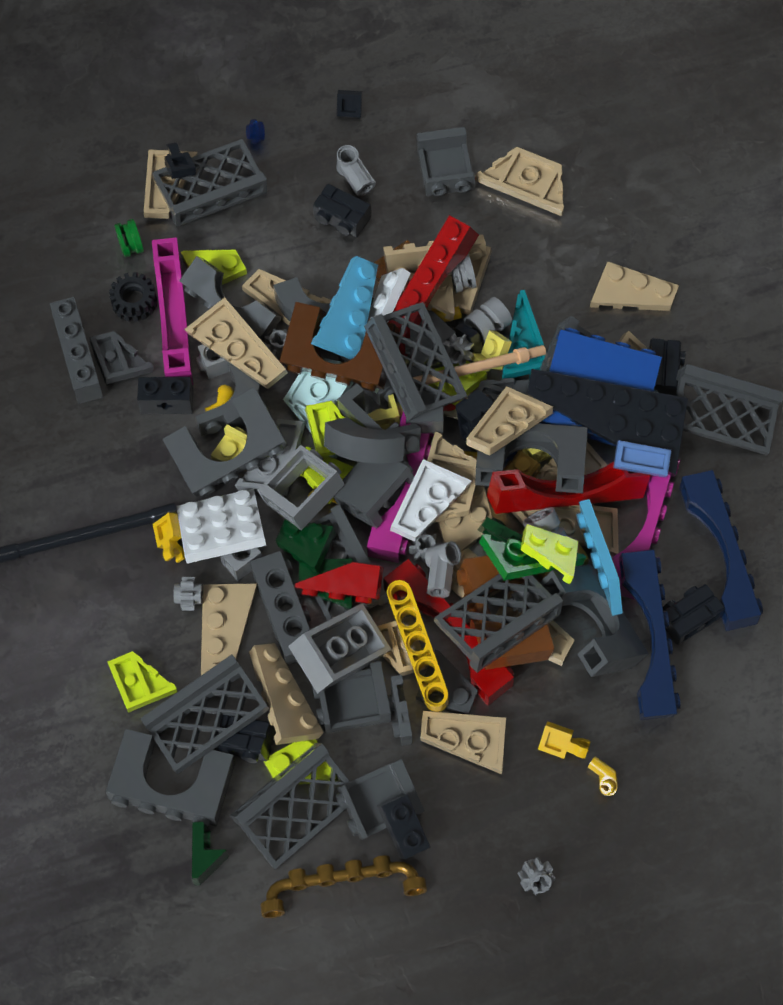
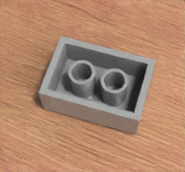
(339, 647)

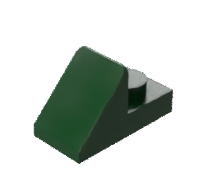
(204, 861)

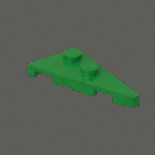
(513, 562)

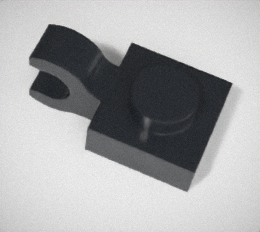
(179, 164)
(472, 335)

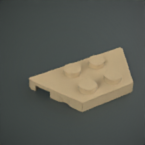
(527, 178)
(456, 461)
(464, 528)

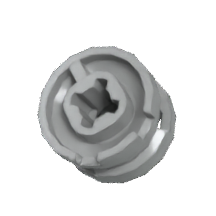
(463, 275)

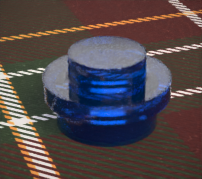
(255, 131)

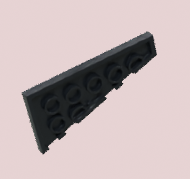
(615, 410)

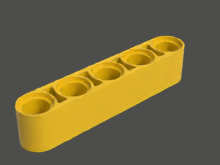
(411, 634)

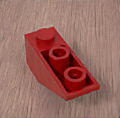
(351, 580)

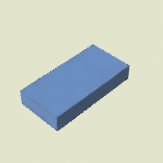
(642, 459)

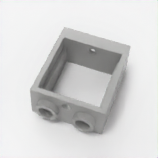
(287, 473)

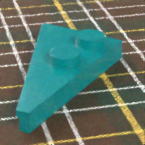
(523, 334)

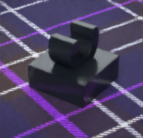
(349, 103)

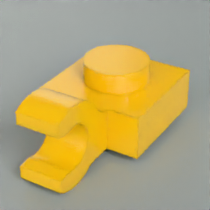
(167, 534)
(558, 741)

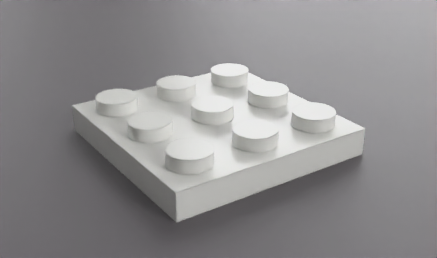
(220, 525)

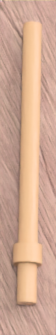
(518, 356)

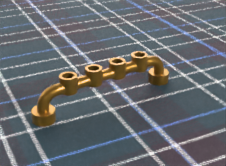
(352, 873)

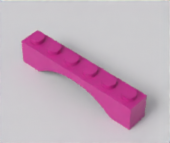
(172, 308)
(656, 491)
(382, 542)

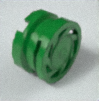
(131, 236)

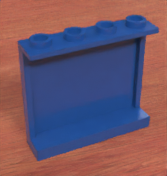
(601, 362)

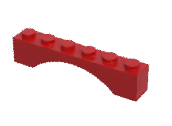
(444, 255)
(518, 492)
(490, 682)

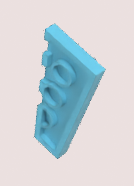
(343, 326)
(600, 556)

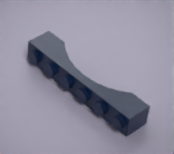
(704, 501)
(640, 577)

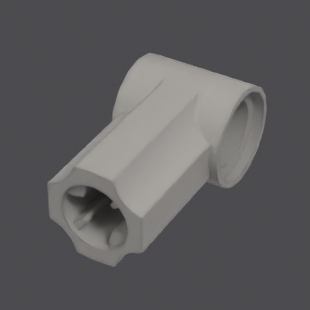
(354, 171)
(441, 562)

